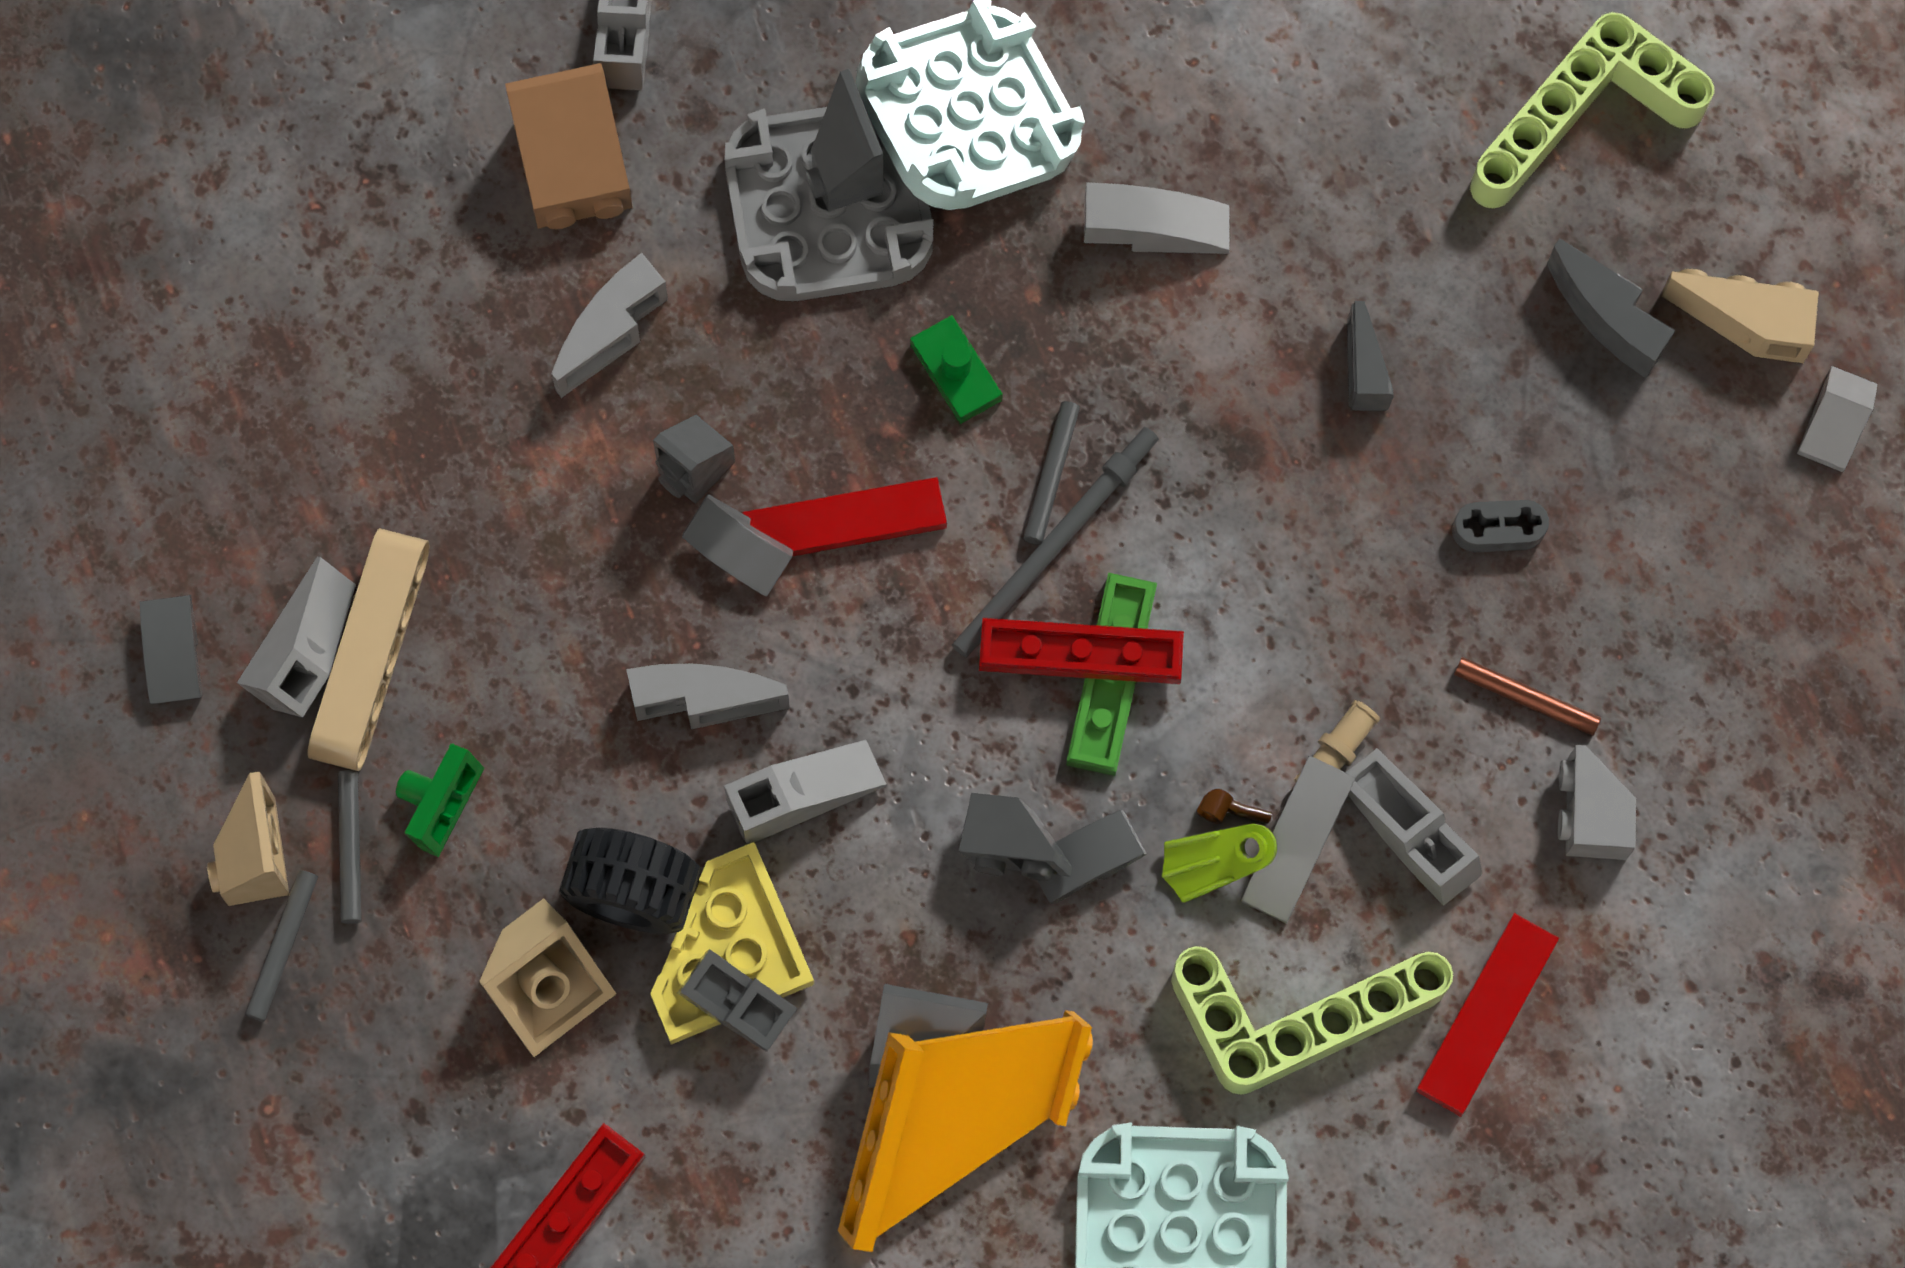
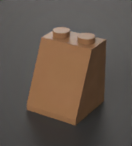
(569, 146)

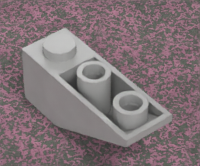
(302, 642)
(801, 789)

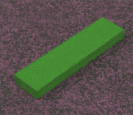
(1104, 702)

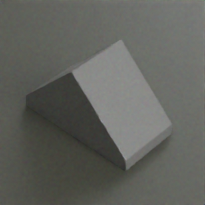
(1838, 419)

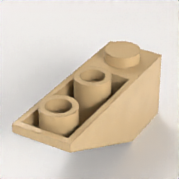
(1755, 316)

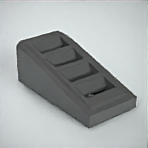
(1367, 374)

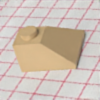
(250, 848)
(543, 977)

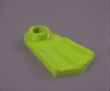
(1215, 859)

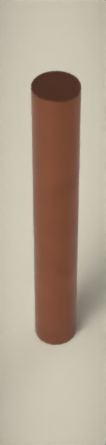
(1527, 696)

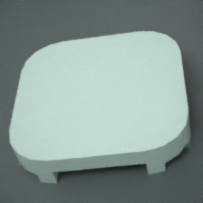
(968, 107)
(1181, 1199)

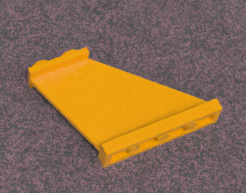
(951, 1108)

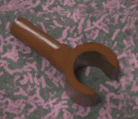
(1219, 802)

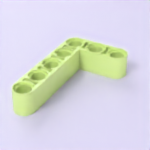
(1574, 97)
(1304, 1024)

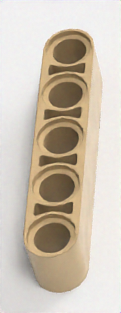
(368, 650)

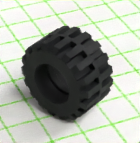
(630, 880)

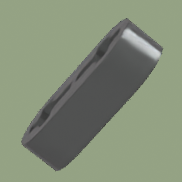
(1500, 537)

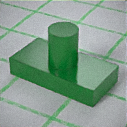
(956, 369)
(440, 798)

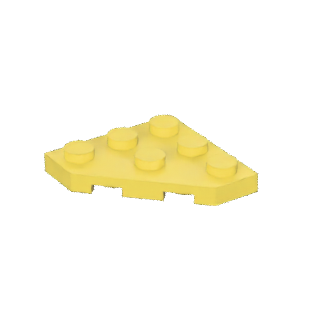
(741, 922)

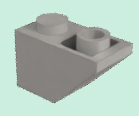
(1599, 809)

